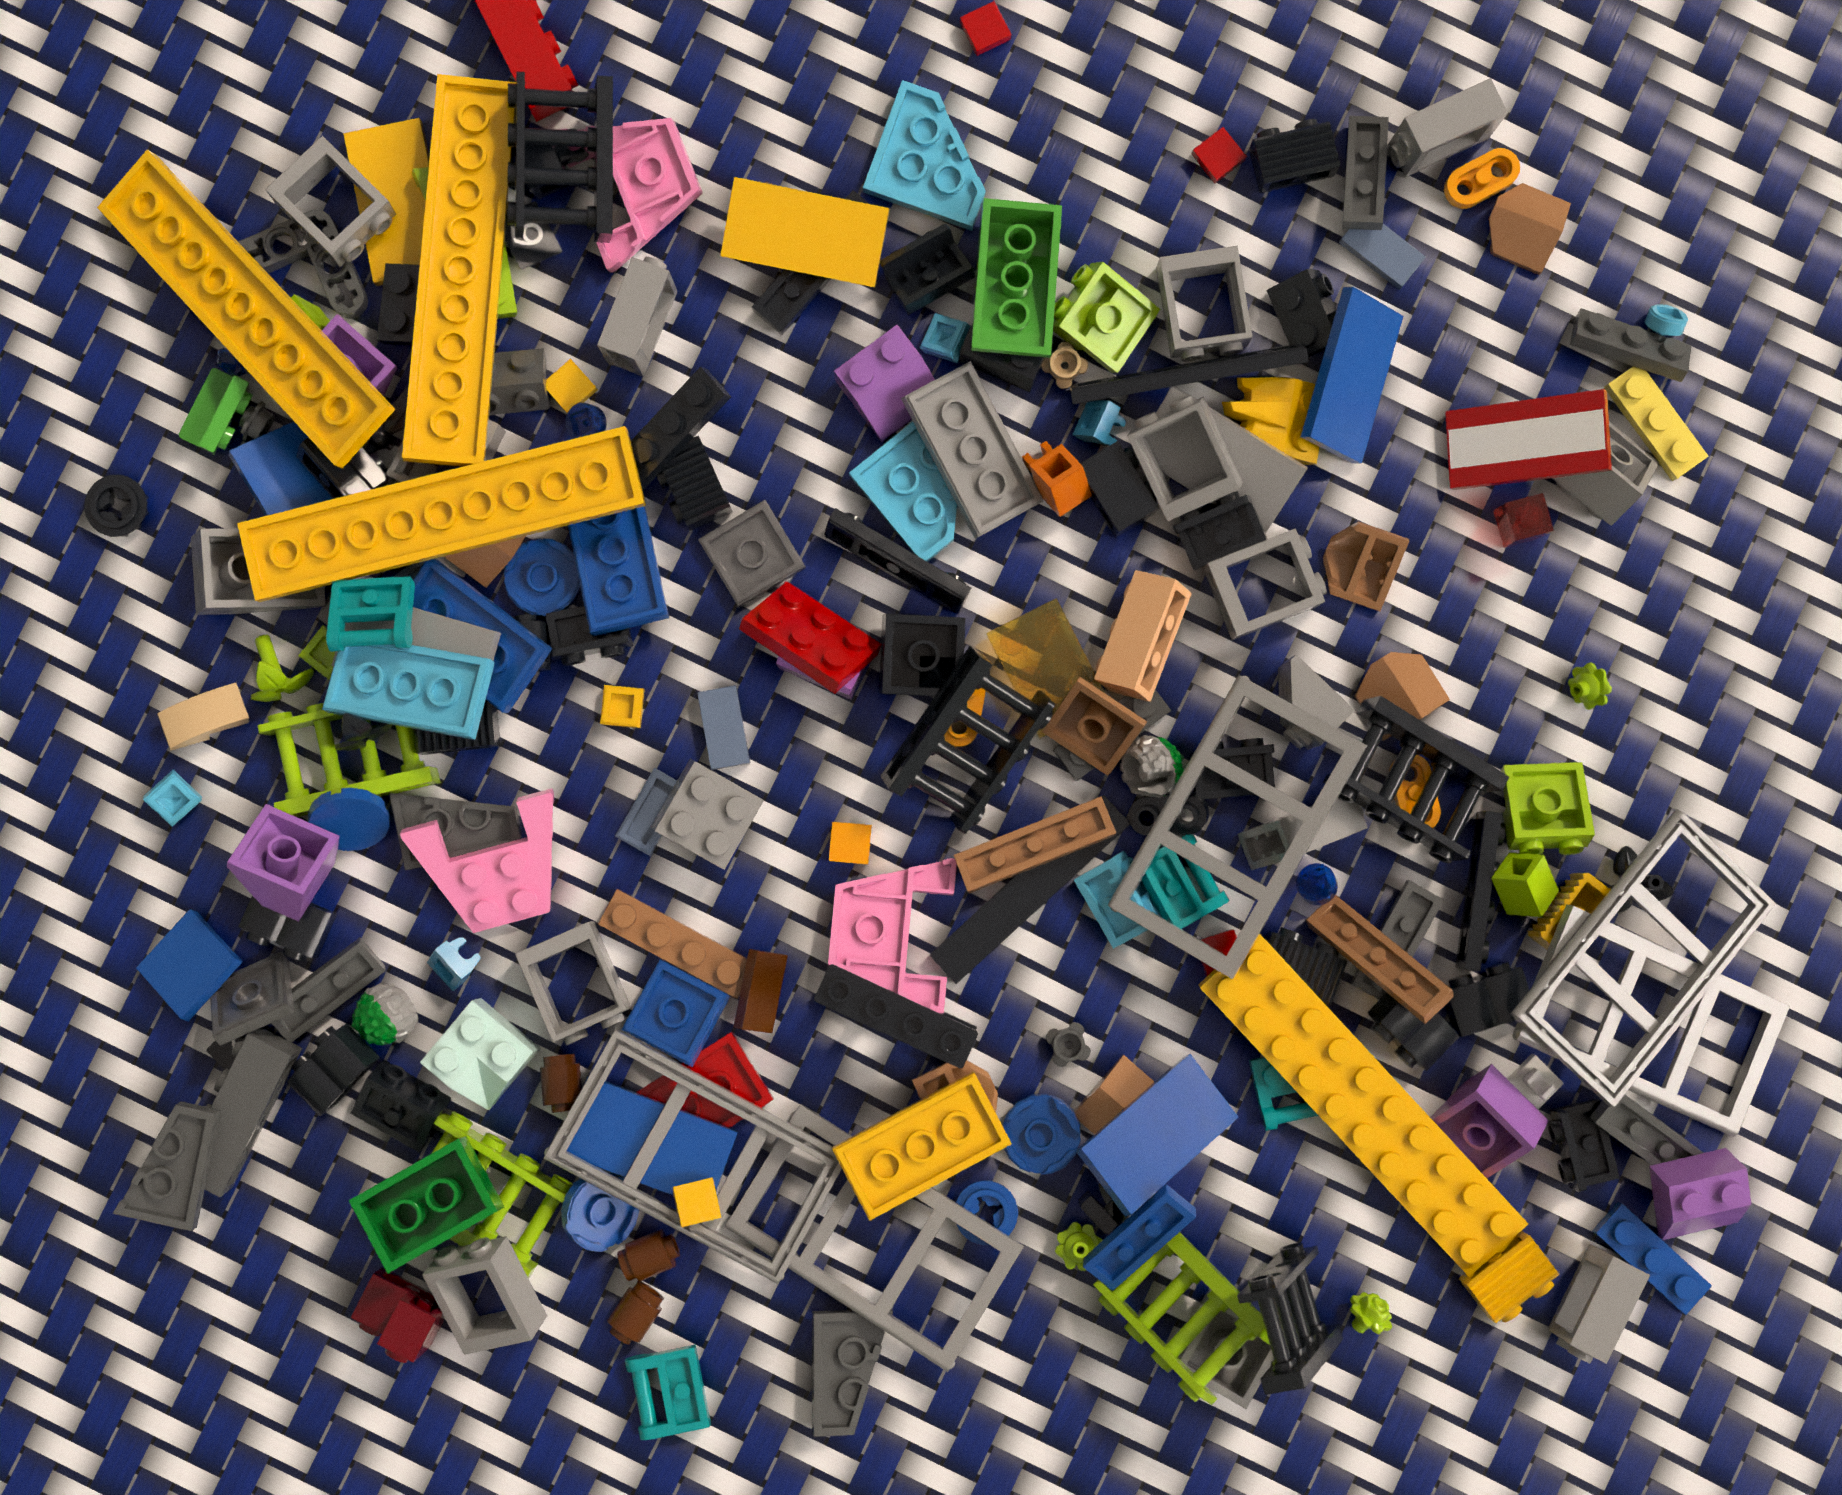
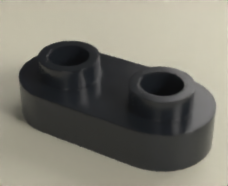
(1194, 803)

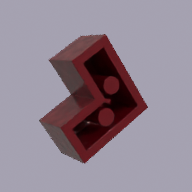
(401, 1313)

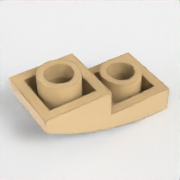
(202, 715)

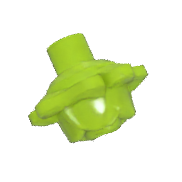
(1589, 686)
(1076, 1244)
(1370, 1313)

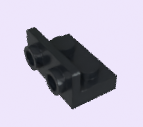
(400, 1105)

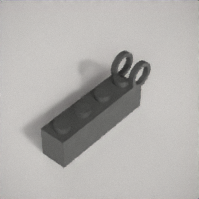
(245, 1102)

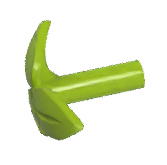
(270, 676)

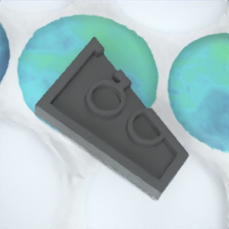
(463, 824)
(175, 1172)
(842, 1366)

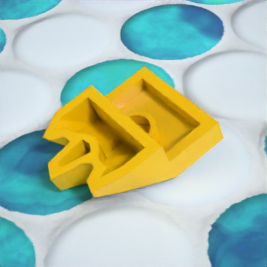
(1276, 413)

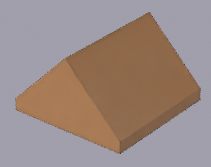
(1094, 726)

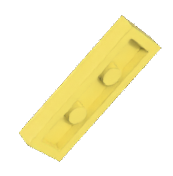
(1656, 422)

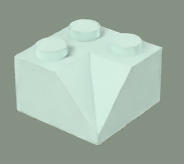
(480, 1054)

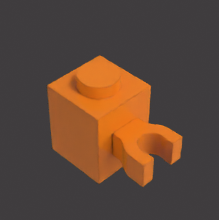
(1058, 478)

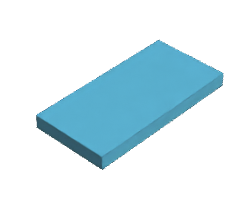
(411, 688)

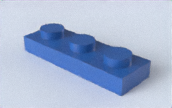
(1139, 1237)
(1650, 1254)

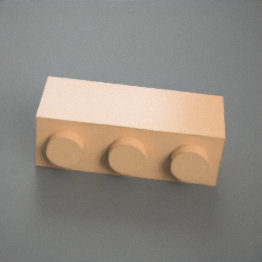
(1142, 635)

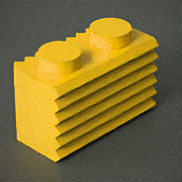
(1580, 891)
(1511, 1278)

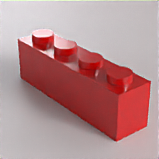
(527, 47)

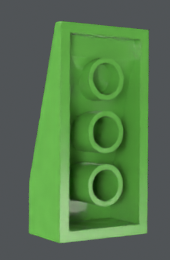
(1016, 277)

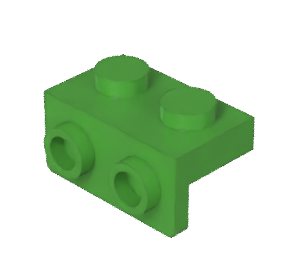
(213, 411)

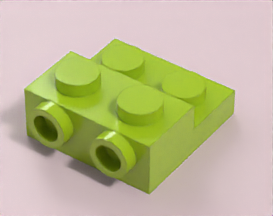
(1103, 315)
(1547, 808)

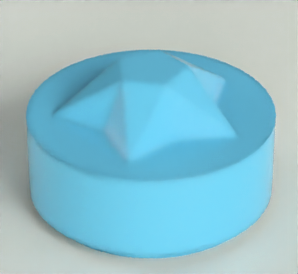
(1666, 320)

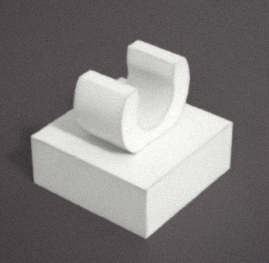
(1535, 1081)

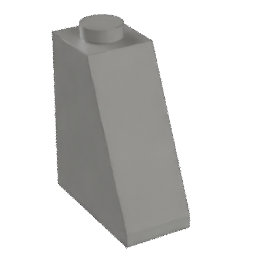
(1271, 840)

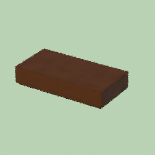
(760, 991)

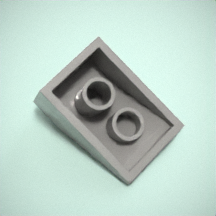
(224, 581)

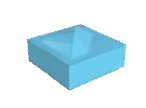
(945, 337)
(172, 798)

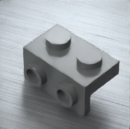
(519, 382)

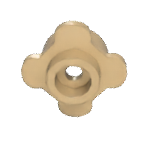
(1066, 354)

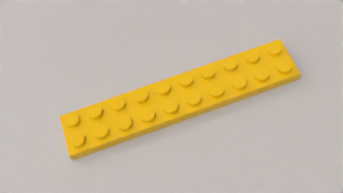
(459, 273)
(246, 309)
(441, 514)
(1365, 1107)

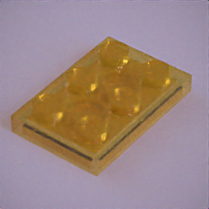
(1042, 654)

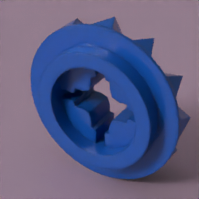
(993, 1194)

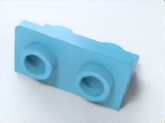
(1098, 888)

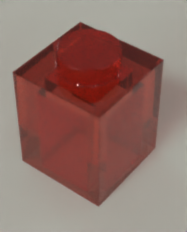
(1523, 520)

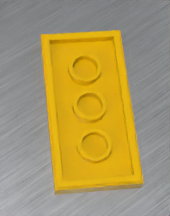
(386, 160)
(804, 232)
(921, 1145)

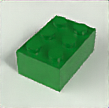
(426, 1204)

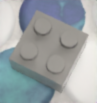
(707, 814)
(1242, 1373)

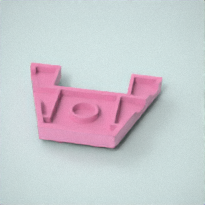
(652, 180)
(498, 881)
(874, 924)

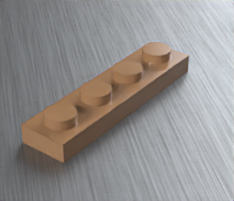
(1035, 844)
(675, 942)
(1380, 959)

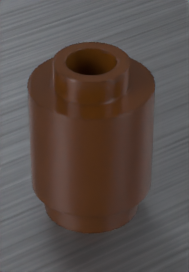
(560, 1082)
(648, 1255)
(635, 1313)

